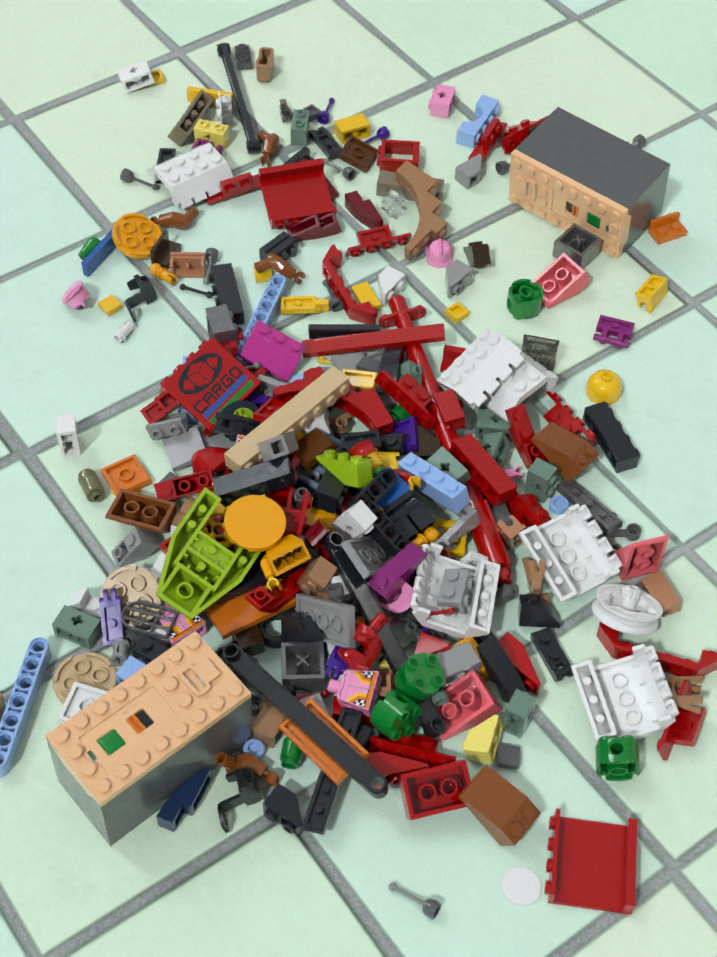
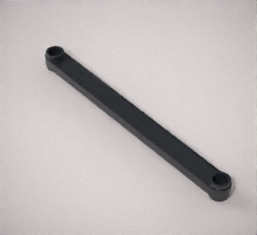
(252, 144)
(369, 607)
(306, 721)

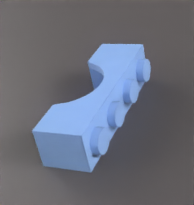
(471, 131)

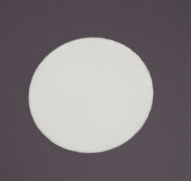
(521, 885)

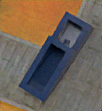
(184, 800)

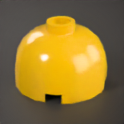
(604, 386)

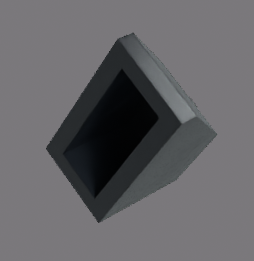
(536, 612)
(299, 629)

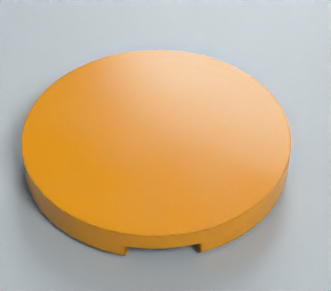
(135, 235)
(254, 523)

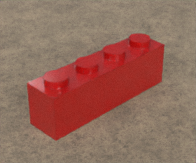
(483, 470)

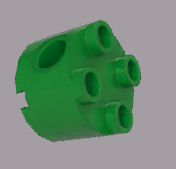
(524, 299)
(420, 676)
(395, 715)
(617, 758)

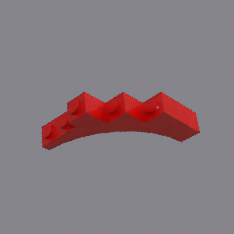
(363, 405)

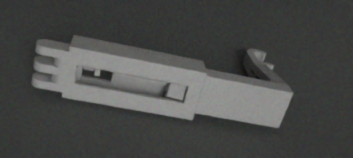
(468, 521)

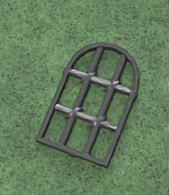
(154, 624)

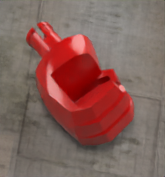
(210, 458)
(370, 641)

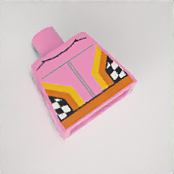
(182, 627)
(357, 690)

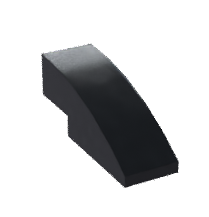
(500, 668)

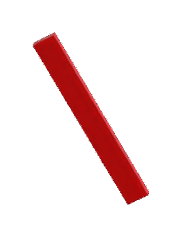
(374, 340)

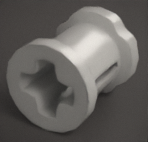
(120, 652)

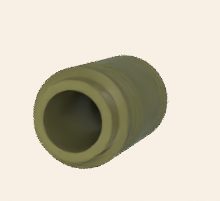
(91, 485)

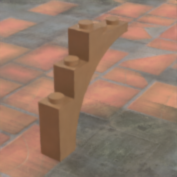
(423, 191)

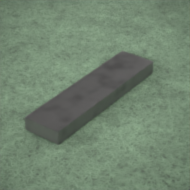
(577, 494)

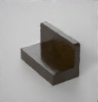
(161, 250)

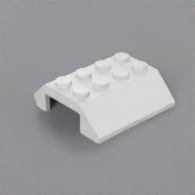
(192, 174)
(480, 366)
(519, 385)
(572, 553)
(427, 587)
(626, 695)

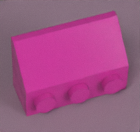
(272, 350)

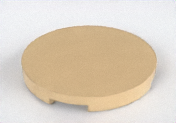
(133, 585)
(86, 669)

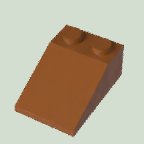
(565, 450)
(499, 806)

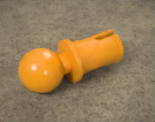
(163, 274)
(430, 535)

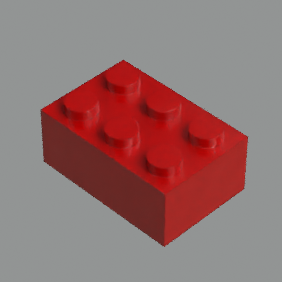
(433, 789)

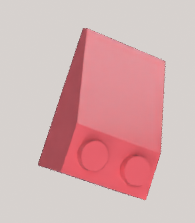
(561, 281)
(641, 557)
(468, 706)

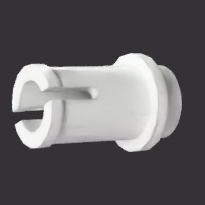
(123, 331)

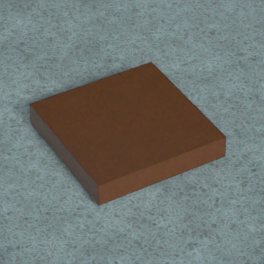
(358, 153)
(311, 446)

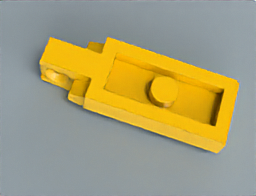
(303, 305)

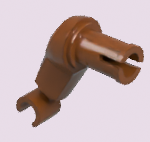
(270, 146)
(176, 220)
(279, 265)
(243, 761)

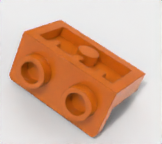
(666, 228)

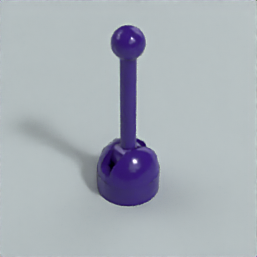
(324, 114)
(382, 133)

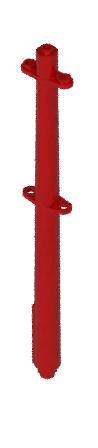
(485, 535)

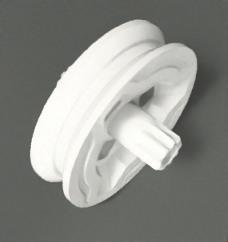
(627, 609)

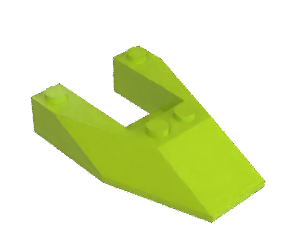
(197, 566)

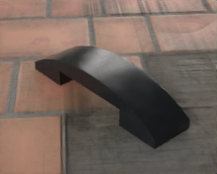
(391, 362)

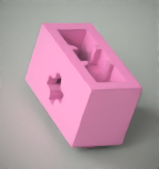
(442, 101)

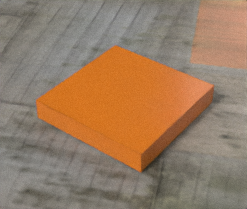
(126, 475)

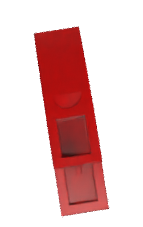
(159, 408)
(521, 434)

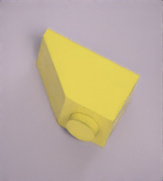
(483, 741)

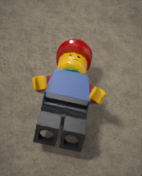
(399, 501)

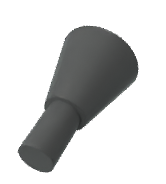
(504, 594)
(133, 636)

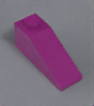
(397, 571)

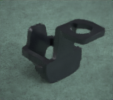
(147, 293)
(248, 793)

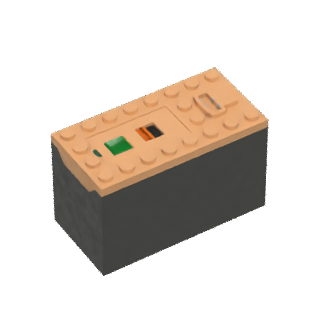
(588, 178)
(150, 736)

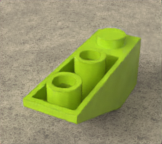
(349, 469)

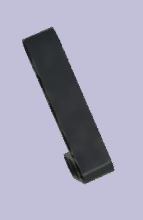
(383, 522)

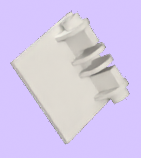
(224, 113)

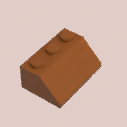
(142, 511)

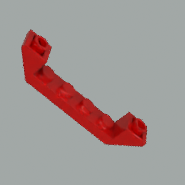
(362, 312)
(267, 602)
(670, 664)

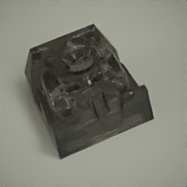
(541, 350)

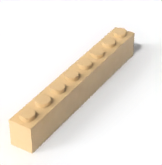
(290, 417)

